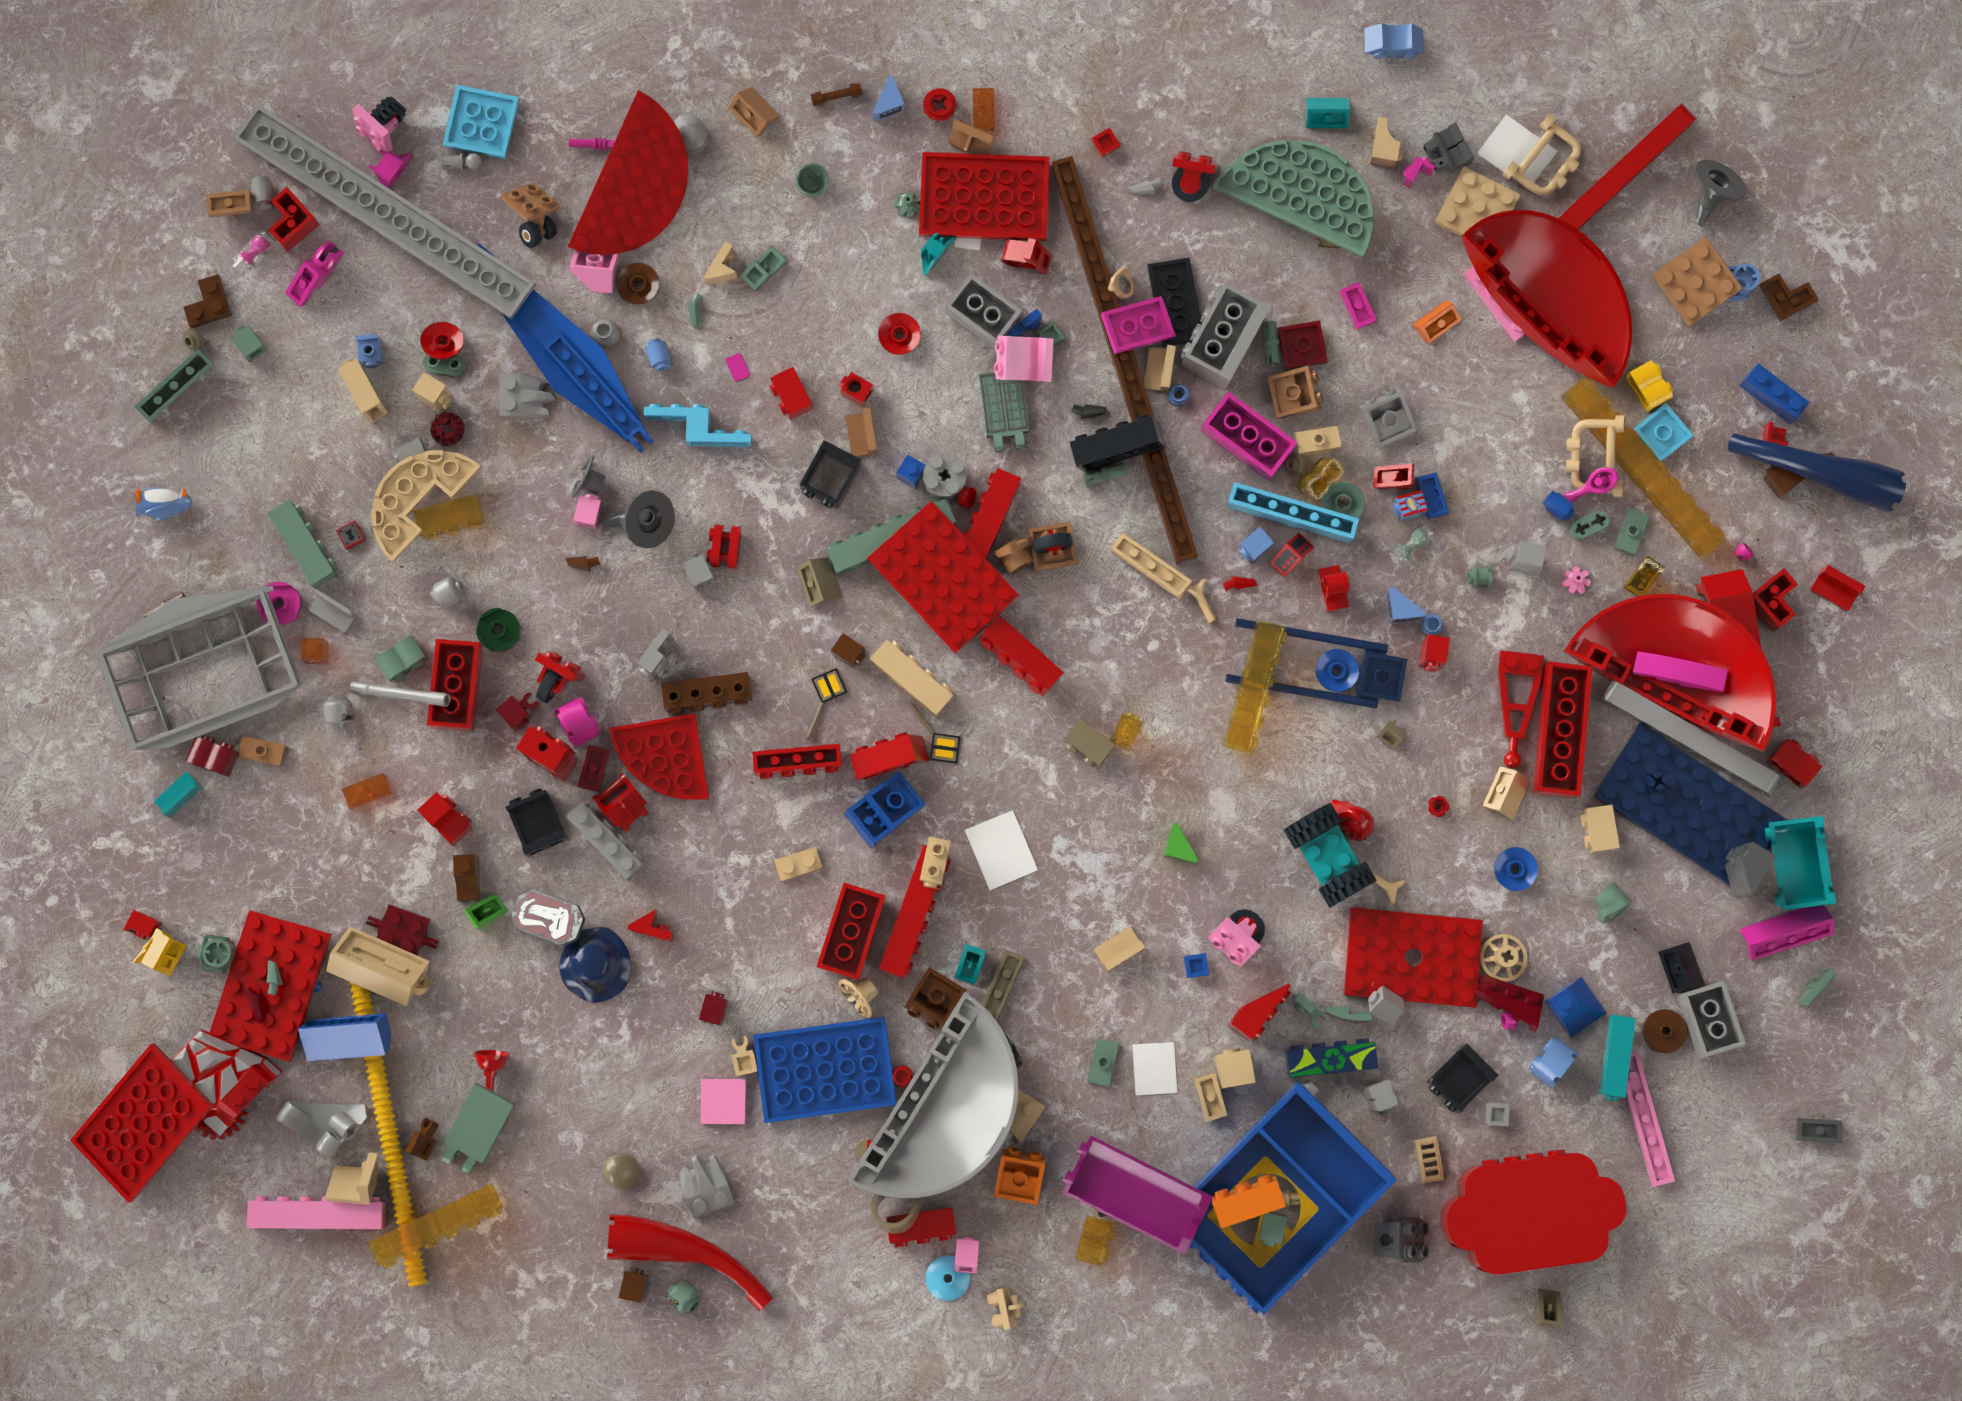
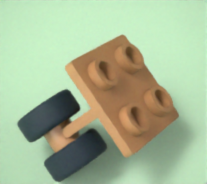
(532, 205)

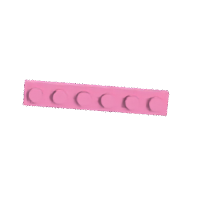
(1647, 1125)

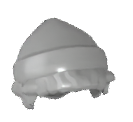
(693, 133)

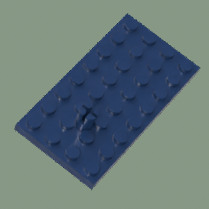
(1683, 802)

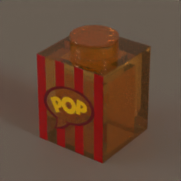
(314, 650)

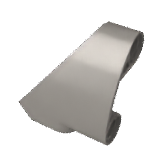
(323, 1124)

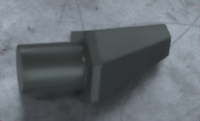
(1088, 410)

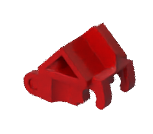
(625, 807)

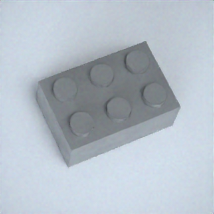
(983, 310)
(1711, 1019)

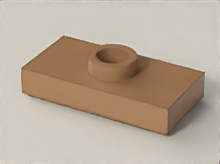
(261, 751)

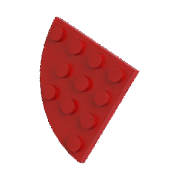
(664, 755)

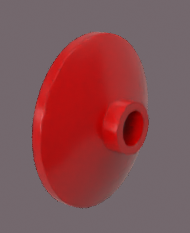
(896, 324)
(441, 333)

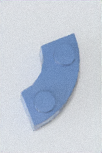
(1394, 41)

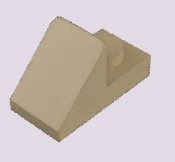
(718, 270)

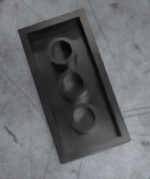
(1118, 443)

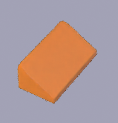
(1437, 321)

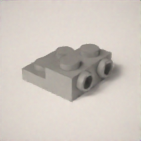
(1388, 417)
(653, 660)

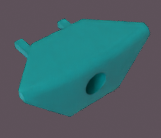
(934, 250)

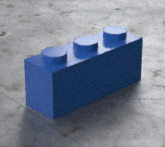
(1774, 393)

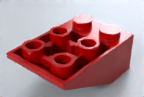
(1250, 1018)

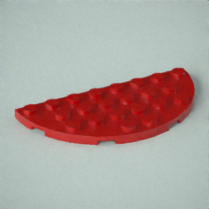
(637, 185)

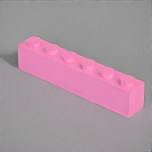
(315, 1214)

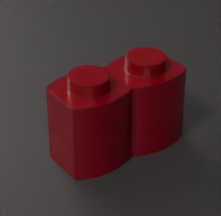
(212, 756)

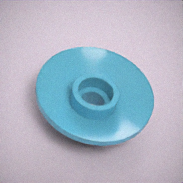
(935, 1279)

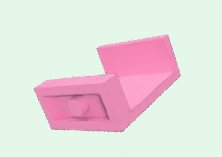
(1024, 358)

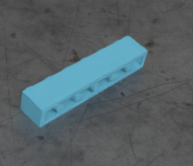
(1292, 513)

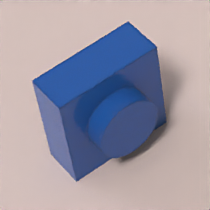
(1196, 965)

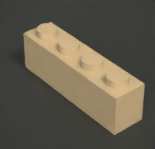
(911, 678)

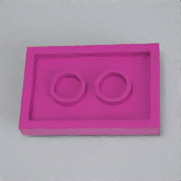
(1138, 325)

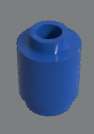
(1559, 506)

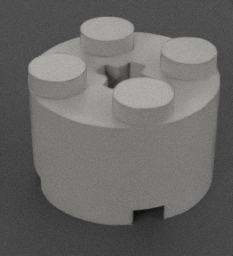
(938, 467)

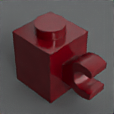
(515, 712)

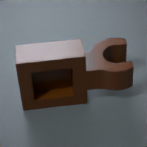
(423, 1143)

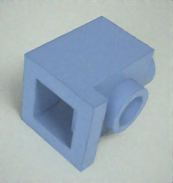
(372, 342)

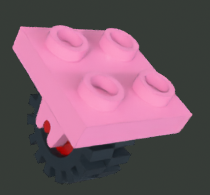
(379, 122)

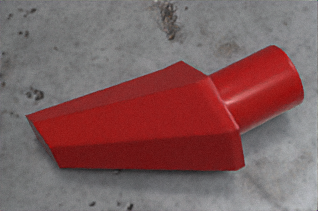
(1239, 583)

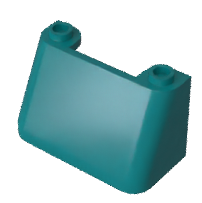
(1801, 863)

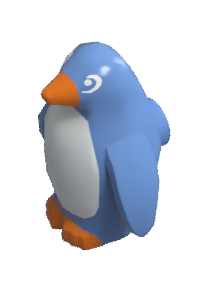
(161, 502)

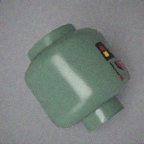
(683, 1297)

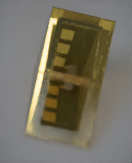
(1644, 576)

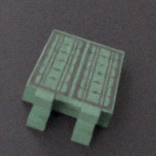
(1004, 409)

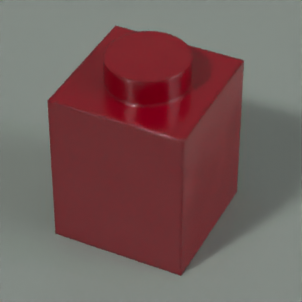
(714, 1008)

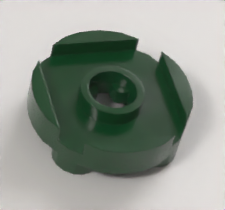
(497, 642)

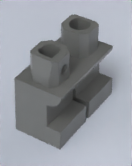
(1451, 149)

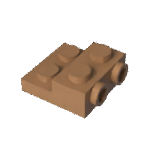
(1295, 392)

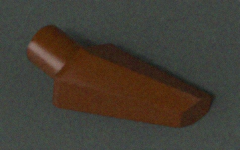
(583, 562)

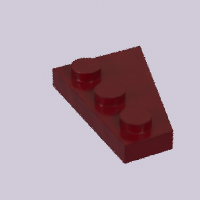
(1516, 1000)

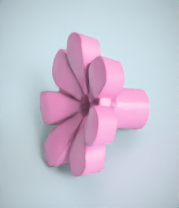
(1574, 583)

